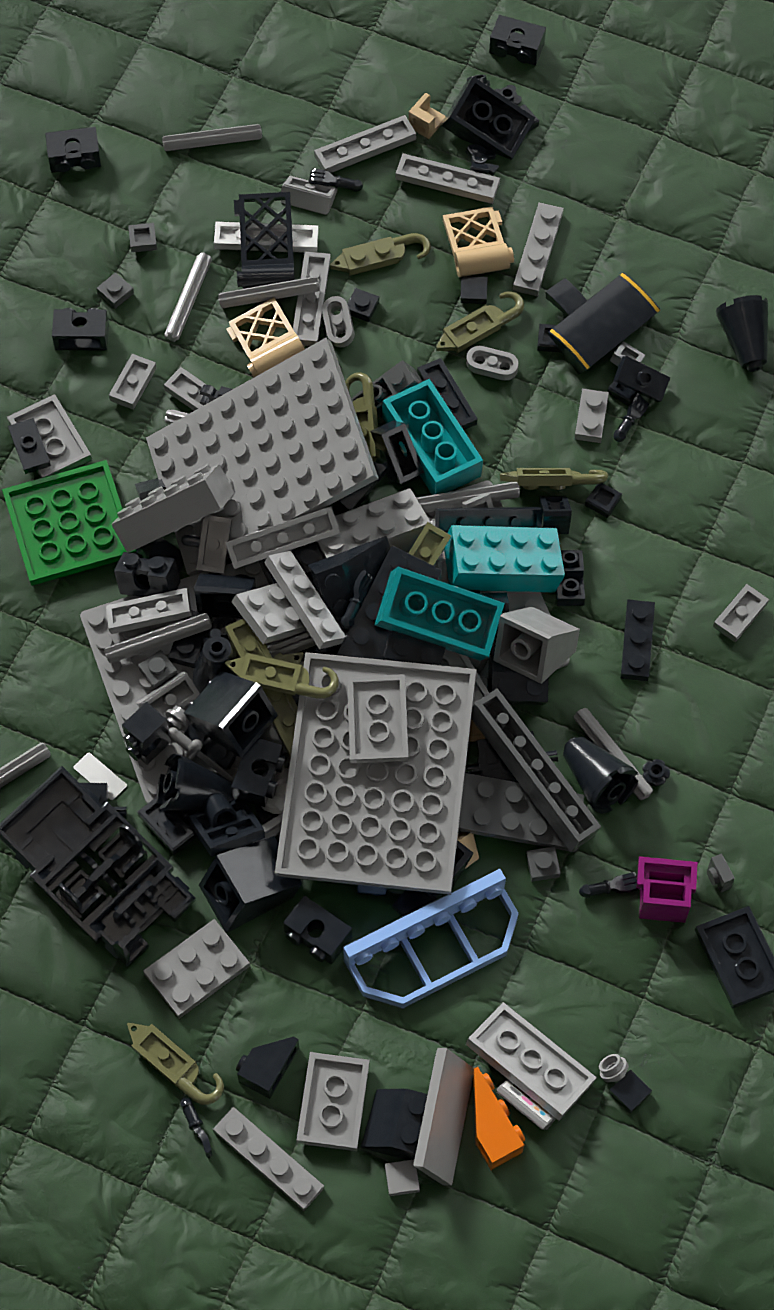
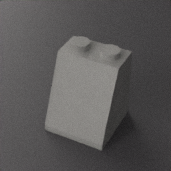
(534, 642)

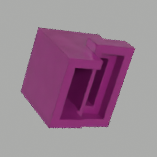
(665, 888)

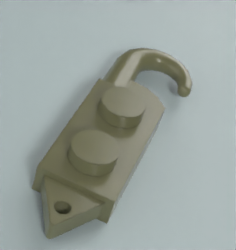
(378, 253)
(478, 325)
(366, 411)
(553, 477)
(281, 676)
(171, 1062)

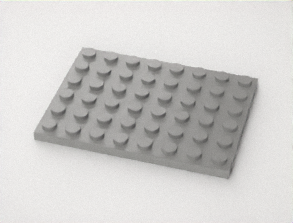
(281, 441)
(378, 819)

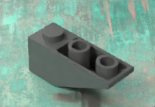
(392, 382)

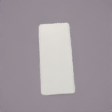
(97, 772)

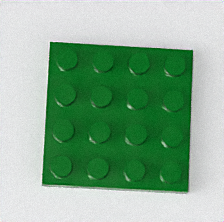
(66, 522)

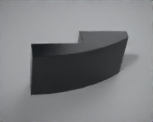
(565, 297)
(571, 589)

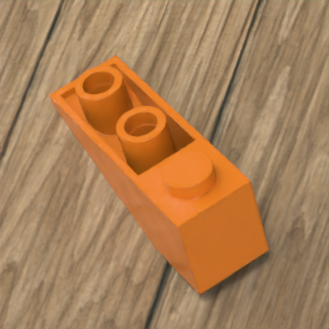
(493, 1130)

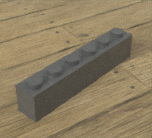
(534, 770)

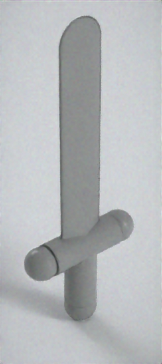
(193, 748)

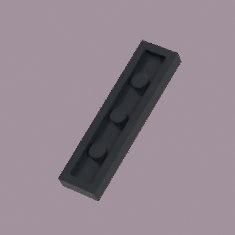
(497, 517)

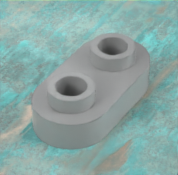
(338, 323)
(492, 361)

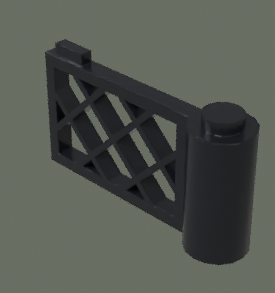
(264, 270)

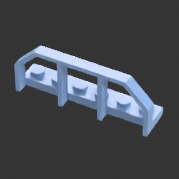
(415, 924)

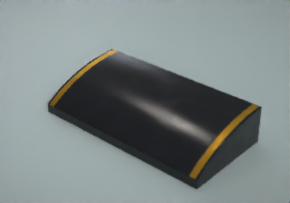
(603, 322)

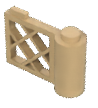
(479, 255)
(274, 349)

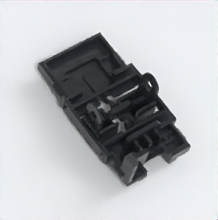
(57, 828)

